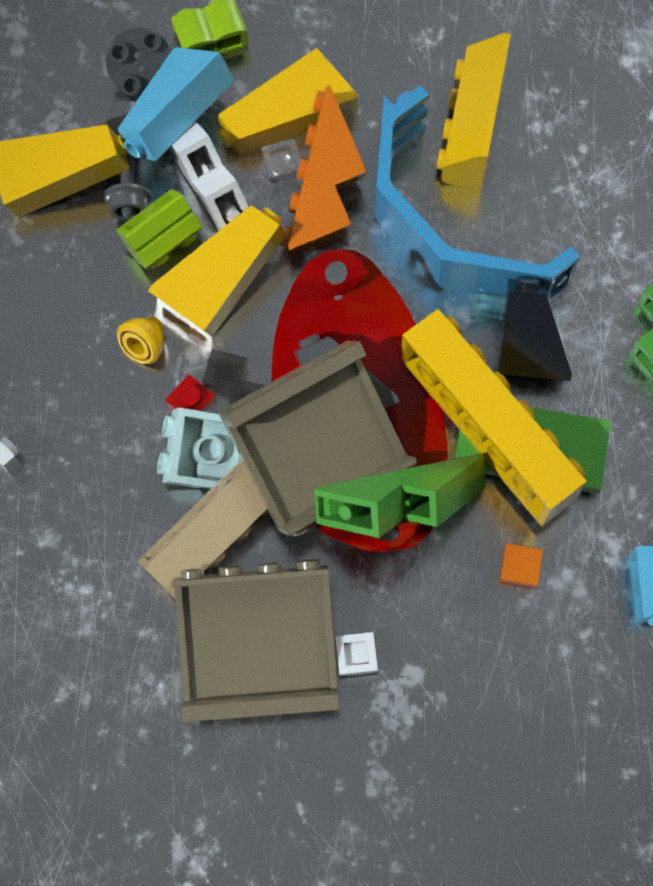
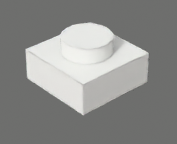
(7, 456)
(356, 654)

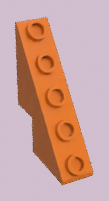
(330, 166)

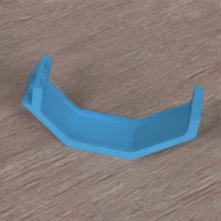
(441, 264)

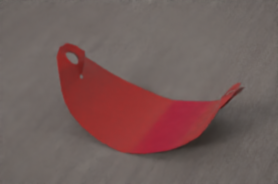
(376, 318)

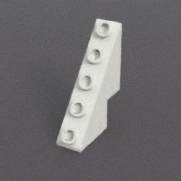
(208, 176)

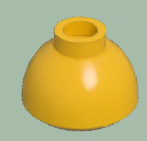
(142, 339)

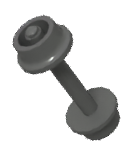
(125, 198)

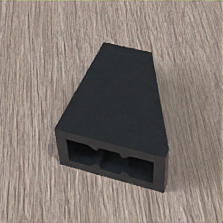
(530, 333)

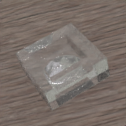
(281, 160)

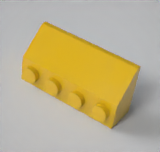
(474, 112)

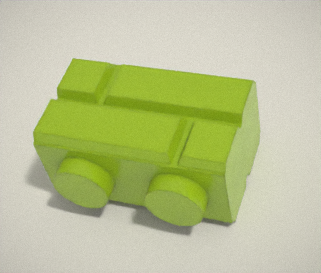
(160, 229)

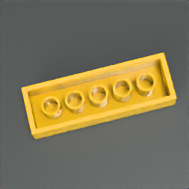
(492, 416)

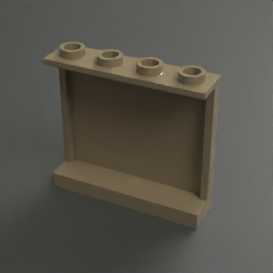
(312, 432)
(256, 641)

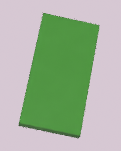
(578, 436)

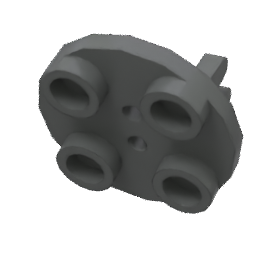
(124, 67)

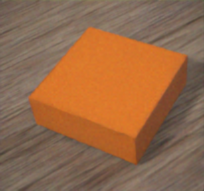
(521, 565)

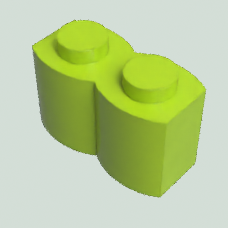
(211, 28)

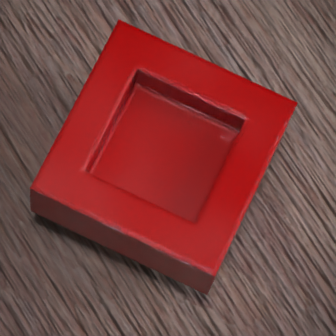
(191, 395)

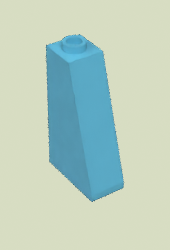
(174, 101)

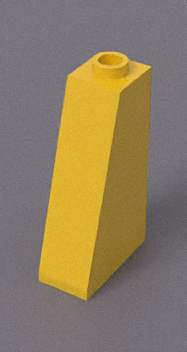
(284, 105)
(57, 165)
(221, 269)

